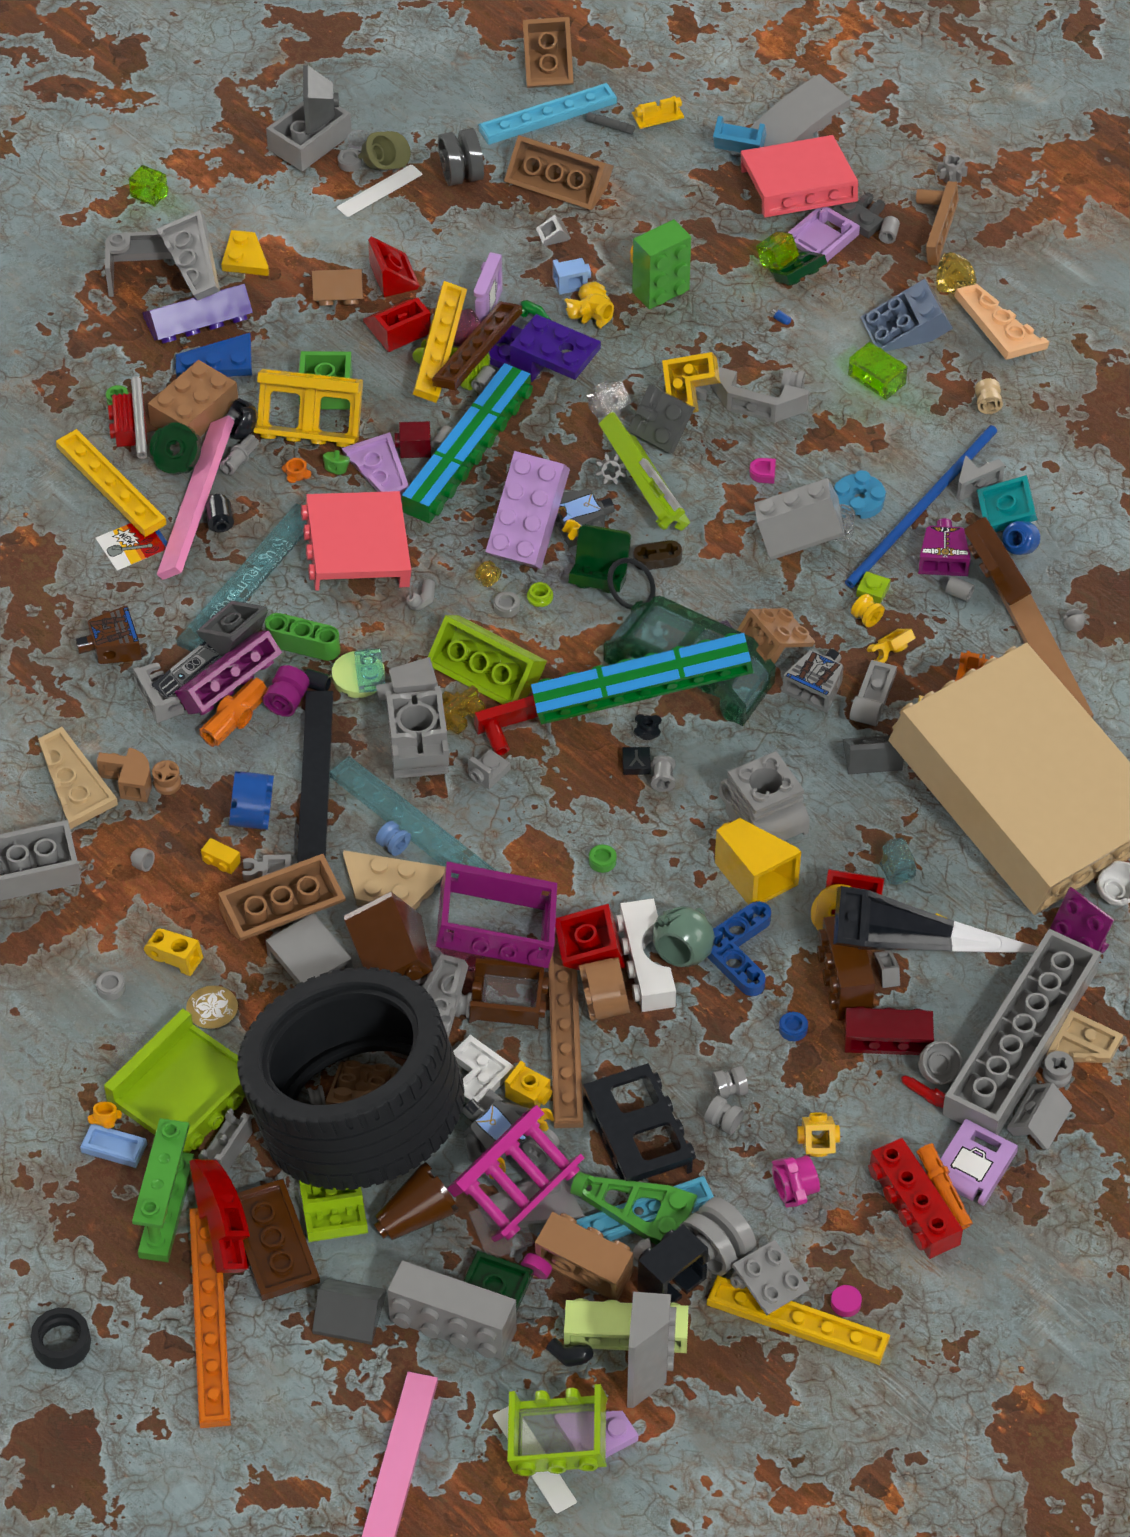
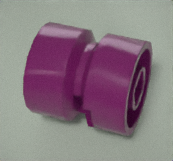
(286, 690)

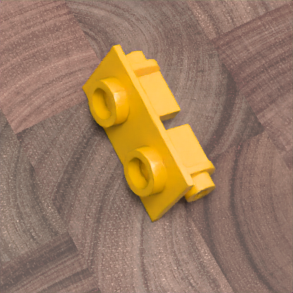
(651, 114)

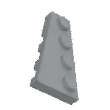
(192, 253)
(445, 988)

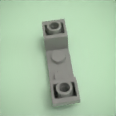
(739, 400)

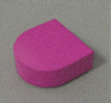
(763, 470)

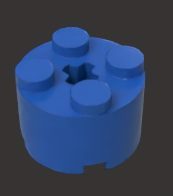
(251, 800)

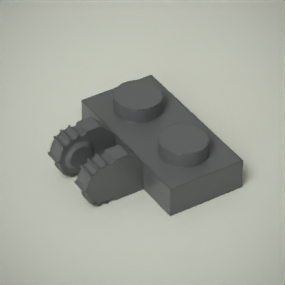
(859, 214)

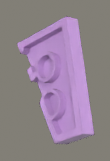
(378, 463)

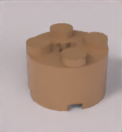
(604, 989)

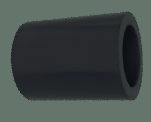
(318, 680)

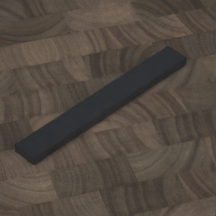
(315, 775)

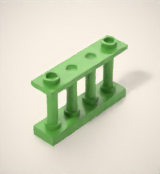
(163, 1190)

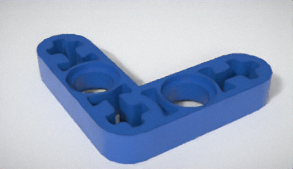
(730, 948)

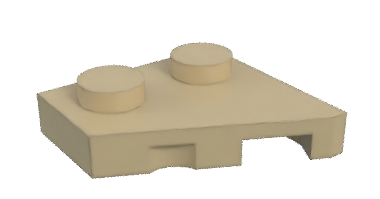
(1086, 1040)

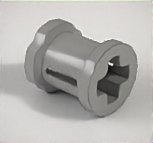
(663, 773)

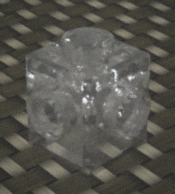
(608, 398)

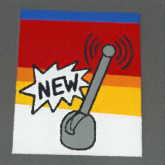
(128, 545)

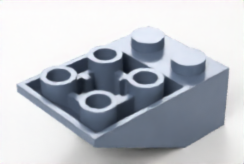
(907, 319)

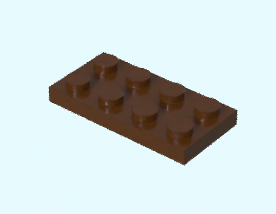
(276, 1242)

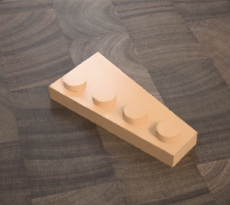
(999, 324)

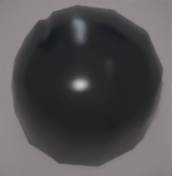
(244, 417)

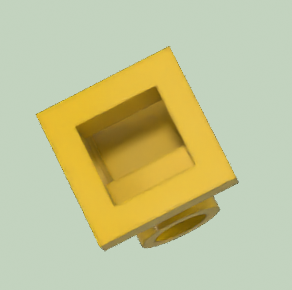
(527, 1087)

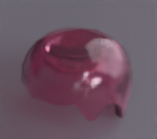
(467, 324)

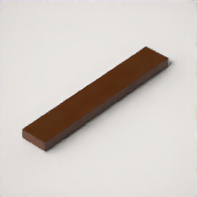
(477, 345)

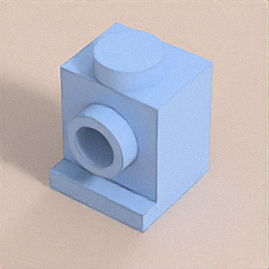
(570, 275)

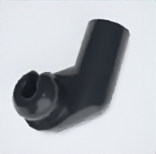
(570, 1355)

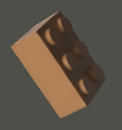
(194, 399)
(585, 1255)

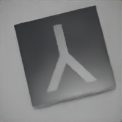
(636, 760)

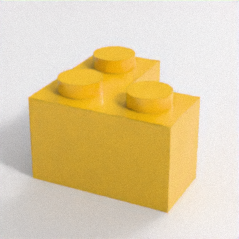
(687, 373)

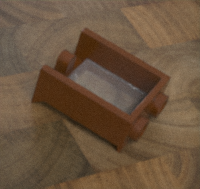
(508, 992)

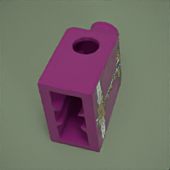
(944, 550)

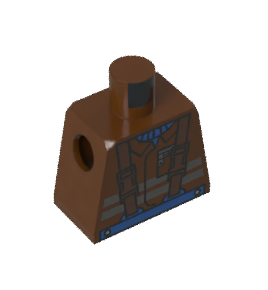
(111, 638)

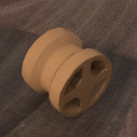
(162, 771)

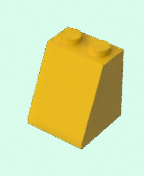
(756, 861)

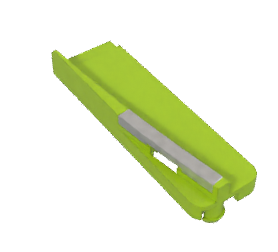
(644, 474)

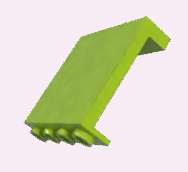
(179, 1078)

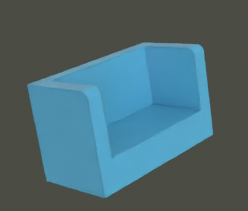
(736, 137)

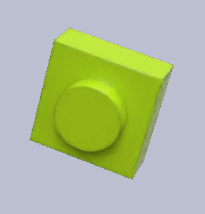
(874, 586)

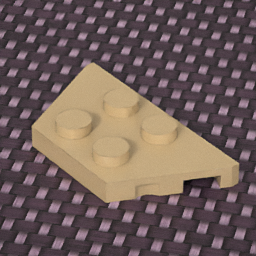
(378, 875)

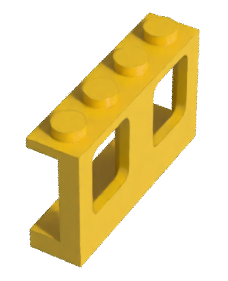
(311, 390)

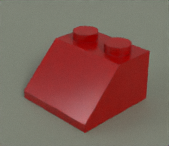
(588, 937)

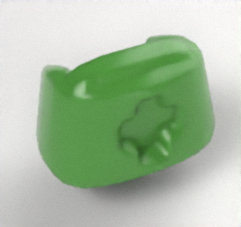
(335, 462)

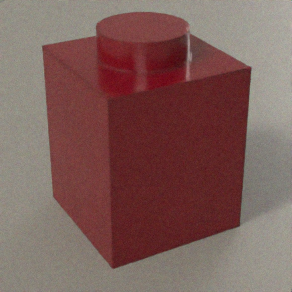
(414, 439)

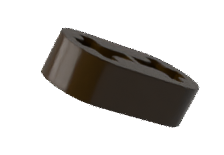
(658, 555)

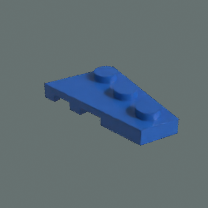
(228, 357)

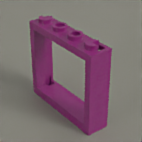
(502, 888)

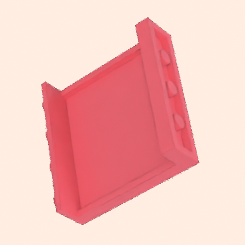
(800, 175)
(356, 536)

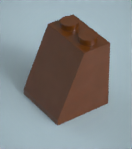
(390, 937)

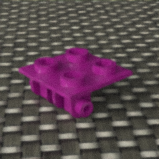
(1082, 921)

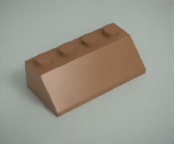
(558, 172)
(280, 897)

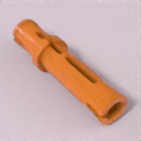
(939, 1177)

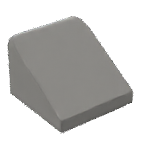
(553, 231)

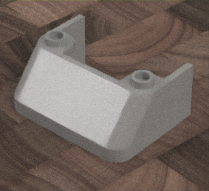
(132, 247)

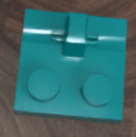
(1007, 503)

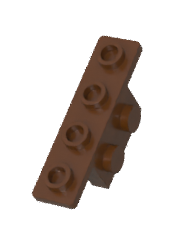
(996, 561)

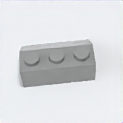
(799, 518)

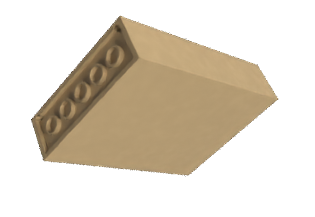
(1022, 774)

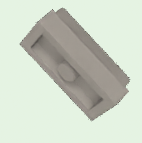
(1041, 1114)

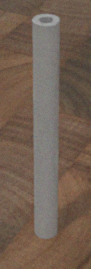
(139, 422)

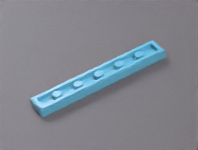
(547, 113)
(613, 1230)

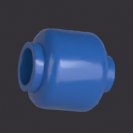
(1021, 538)

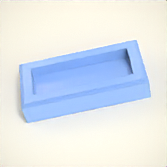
(113, 1145)

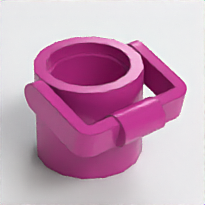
(795, 1179)

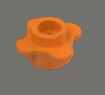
(296, 470)

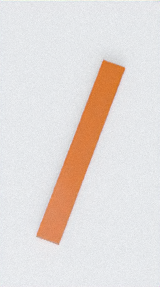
(209, 1328)

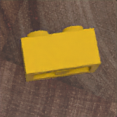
(220, 856)

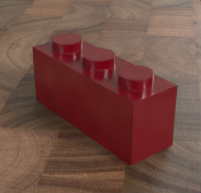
(887, 1030)

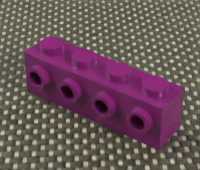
(228, 673)

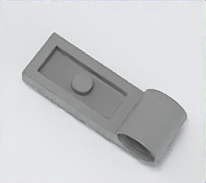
(873, 693)

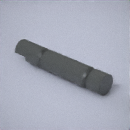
(610, 123)

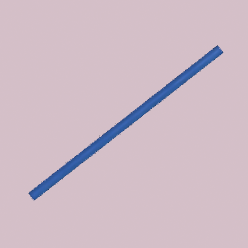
(919, 508)

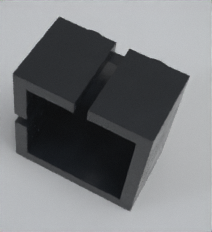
(676, 1258)

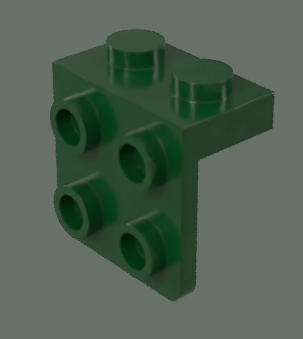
(596, 553)

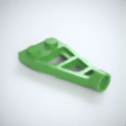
(674, 1208)

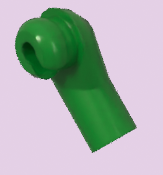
(532, 308)

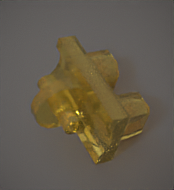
(459, 706)

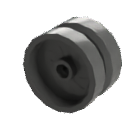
(461, 156)

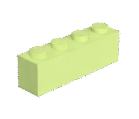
(608, 1324)

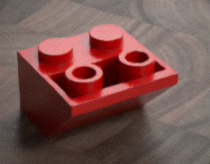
(400, 323)

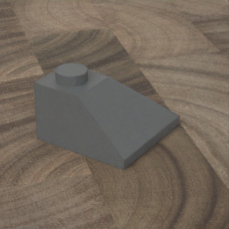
(318, 99)

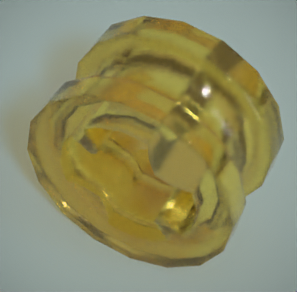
(488, 573)

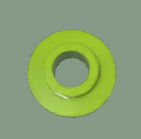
(540, 594)

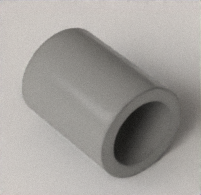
(889, 229)
(483, 378)
(440, 437)
(960, 588)

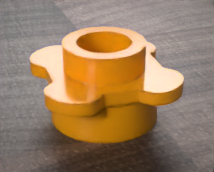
(104, 1114)

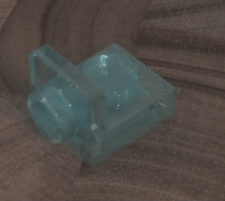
(369, 669)

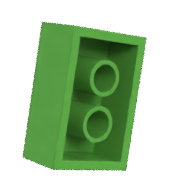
(661, 264)

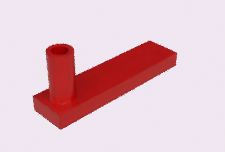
(493, 719)

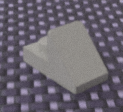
(976, 478)

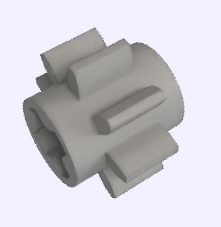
(952, 168)
(607, 475)

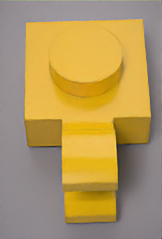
(895, 642)

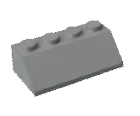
(650, 1345)

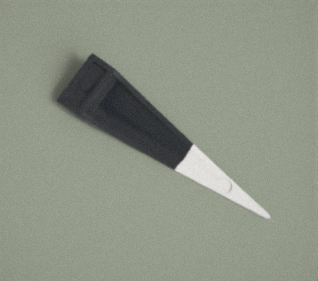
(880, 923)

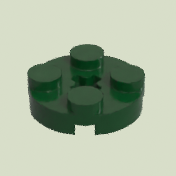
(189, 448)

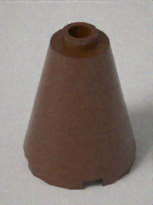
(415, 1205)

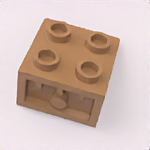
(774, 631)

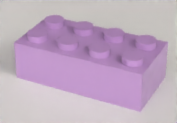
(527, 510)

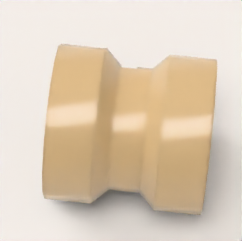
(988, 396)

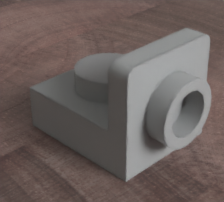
(488, 768)

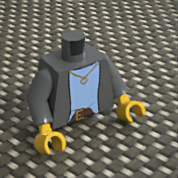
(578, 509)
(491, 1124)

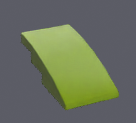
(332, 1212)

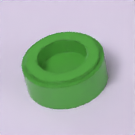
(602, 858)

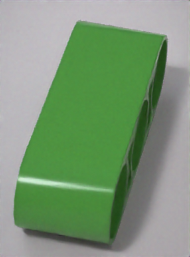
(304, 636)

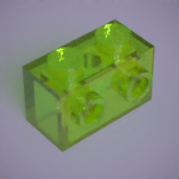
(877, 370)

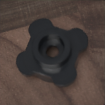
(647, 732)

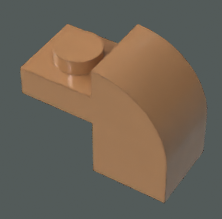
(130, 771)

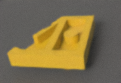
(244, 254)

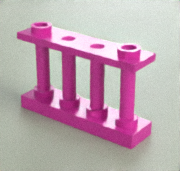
(488, 1164)

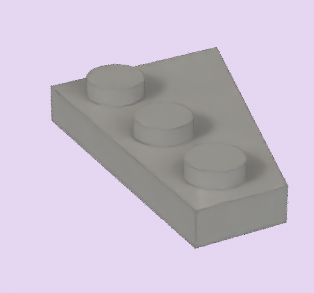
(557, 1201)

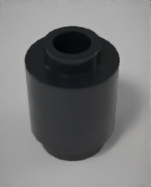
(219, 513)

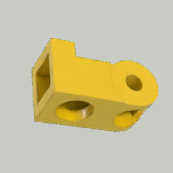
(174, 950)

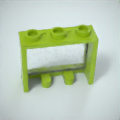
(557, 1432)

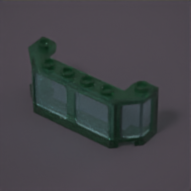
(666, 624)

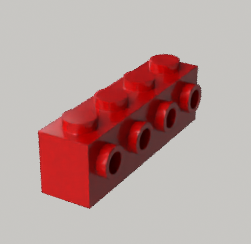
(915, 1198)

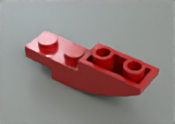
(222, 1208)

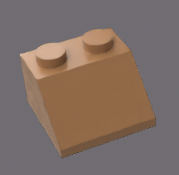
(337, 285)

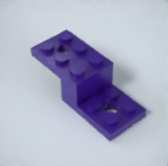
(541, 346)

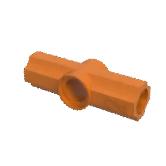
(233, 712)

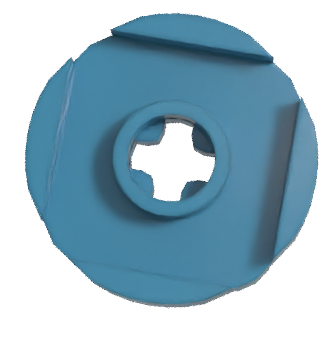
(863, 484)

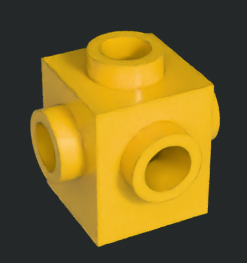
(821, 1144)

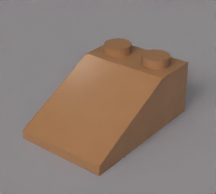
(548, 52)

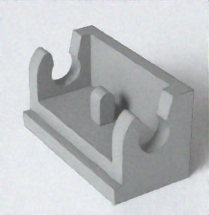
(159, 706)
(229, 1140)

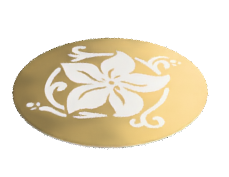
(212, 1007)

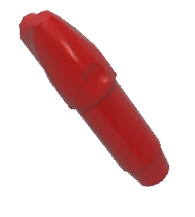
(932, 1096)

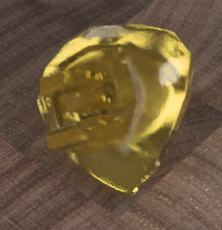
(954, 273)

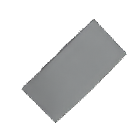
(803, 112)

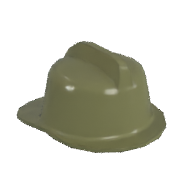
(385, 151)

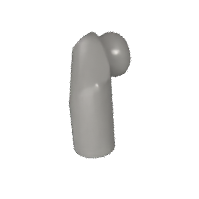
(420, 601)

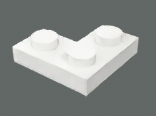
(485, 1068)

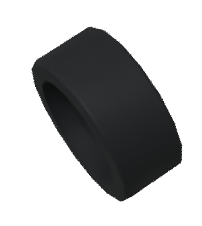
(55, 1318)

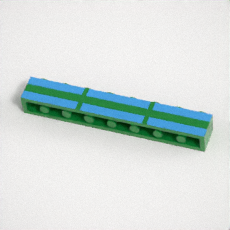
(466, 443)
(642, 678)

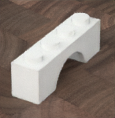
(653, 982)

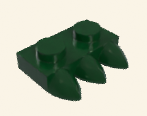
(805, 264)

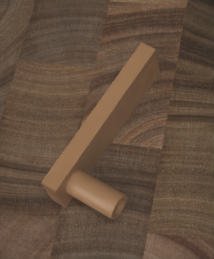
(948, 203)

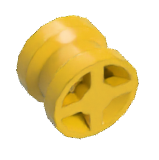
(867, 610)

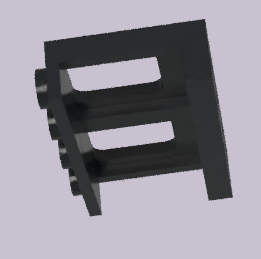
(619, 1128)

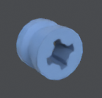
(393, 838)

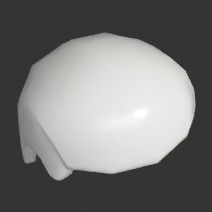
(1114, 883)

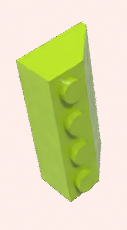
(484, 660)

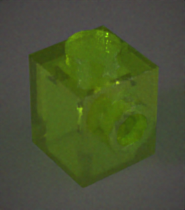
(148, 185)
(777, 250)

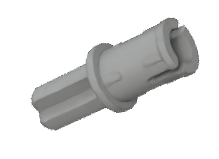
(239, 454)

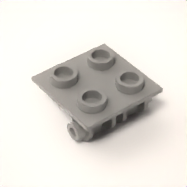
(769, 1277)

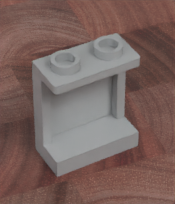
(307, 949)

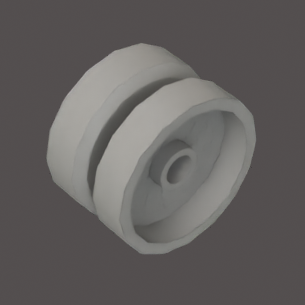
(723, 1232)

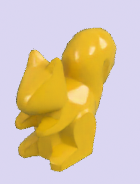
(593, 305)

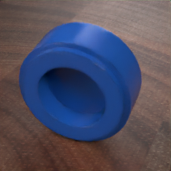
(793, 1026)

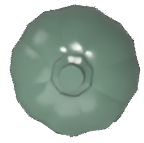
(683, 936)

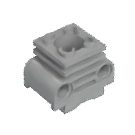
(417, 733)
(766, 796)

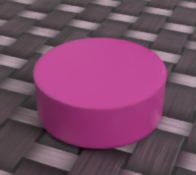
(540, 1266)
(846, 1301)

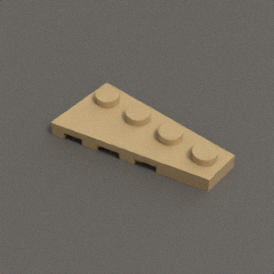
(75, 780)

